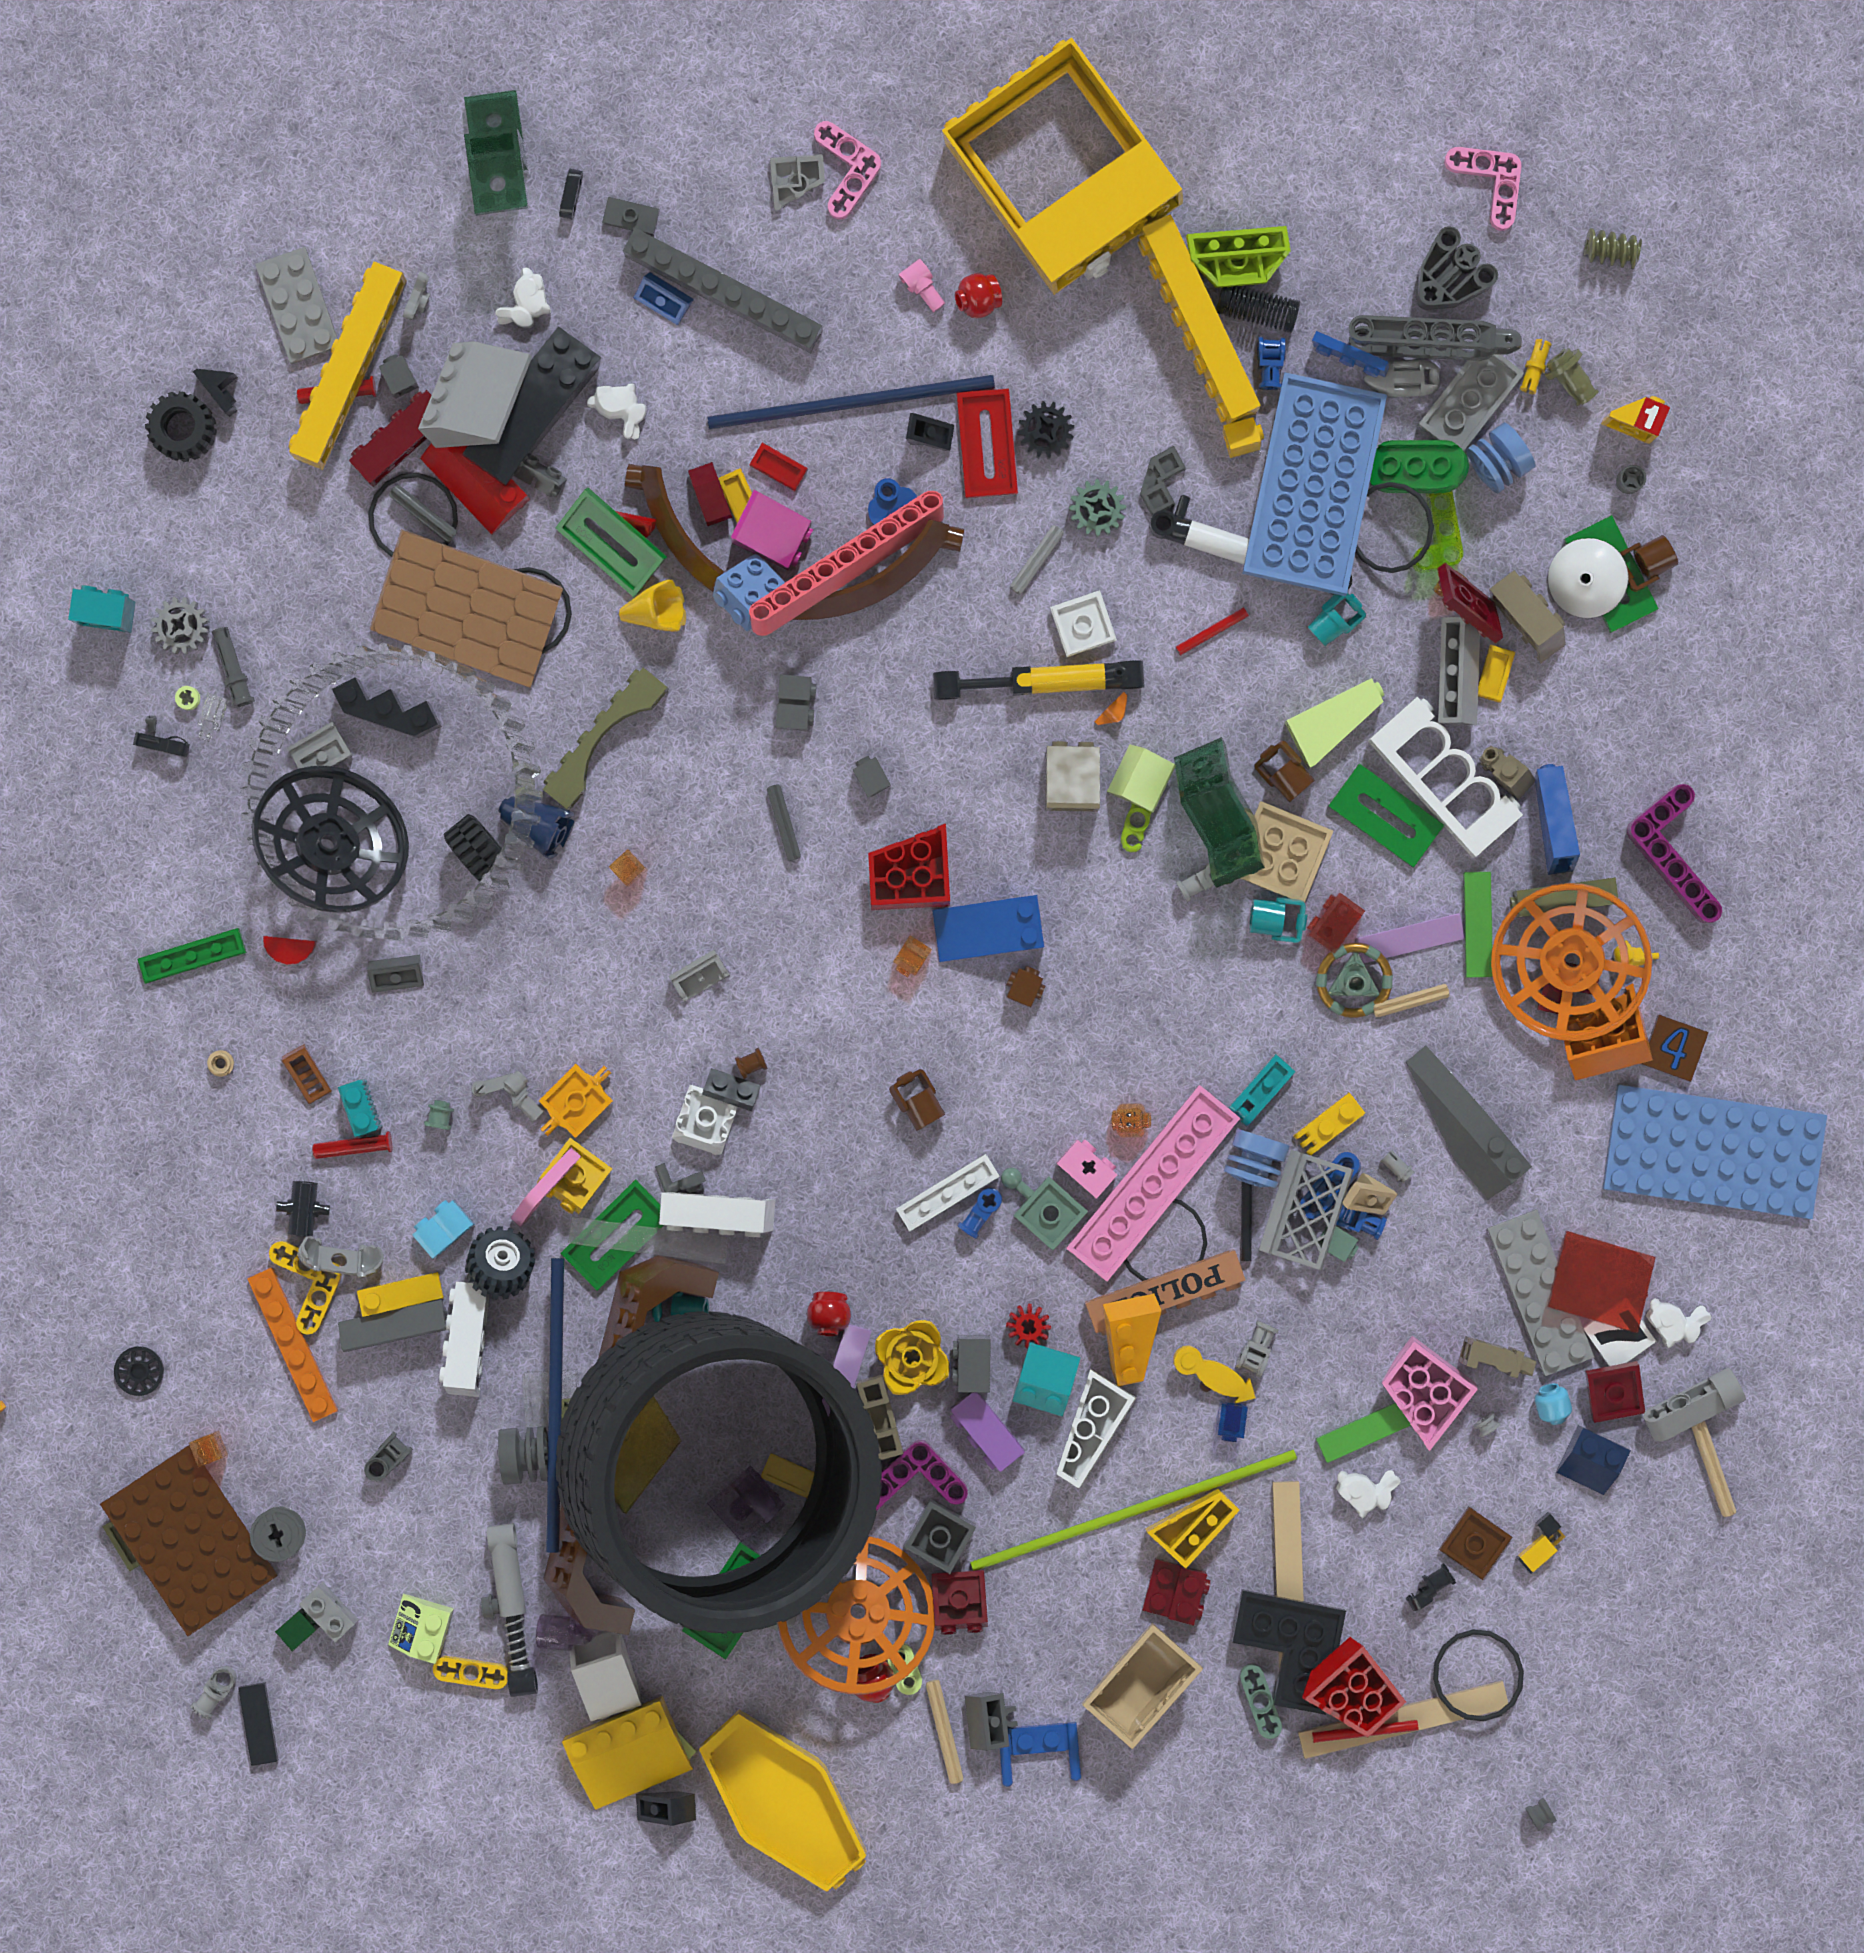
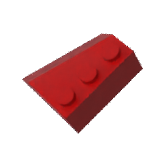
(911, 872)
(1353, 1689)

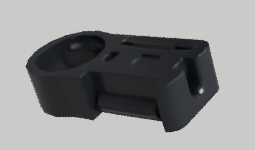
(162, 744)

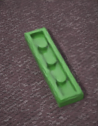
(1478, 924)
(1362, 1432)

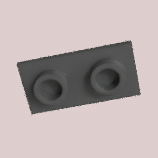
(548, 477)

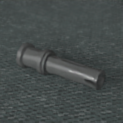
(234, 677)

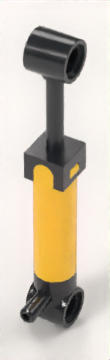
(1047, 679)

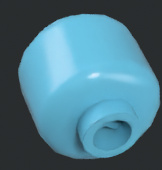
(1553, 1404)

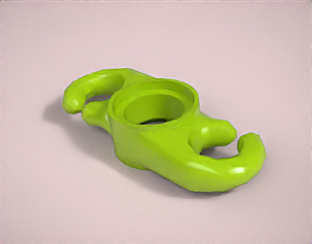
(1129, 830)

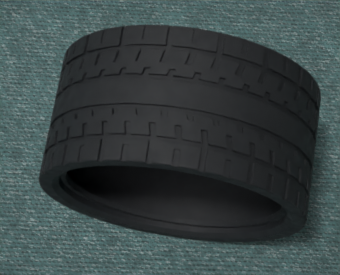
(820, 1541)

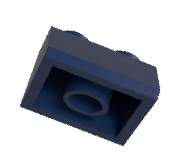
(1592, 1460)

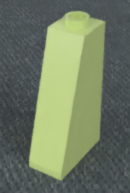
(1329, 722)

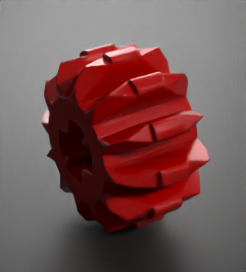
(1037, 1324)

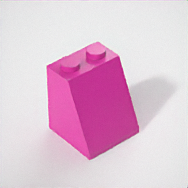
(771, 531)

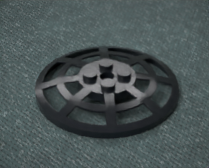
(338, 831)

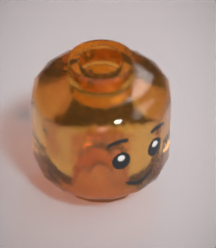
(1130, 1120)

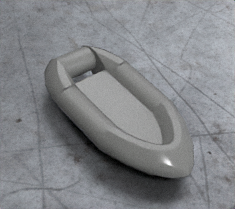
(1406, 379)

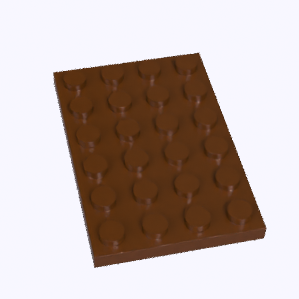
(188, 1540)

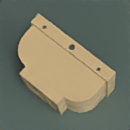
(1142, 1685)

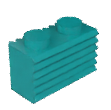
(359, 1107)

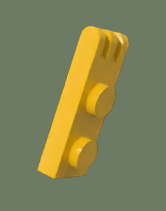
(1330, 1123)

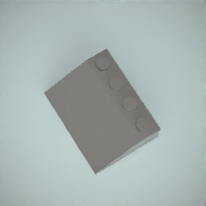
(474, 395)

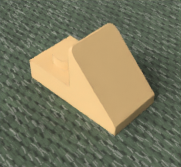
(1369, 1196)

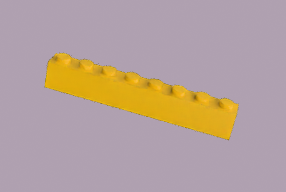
(347, 365)

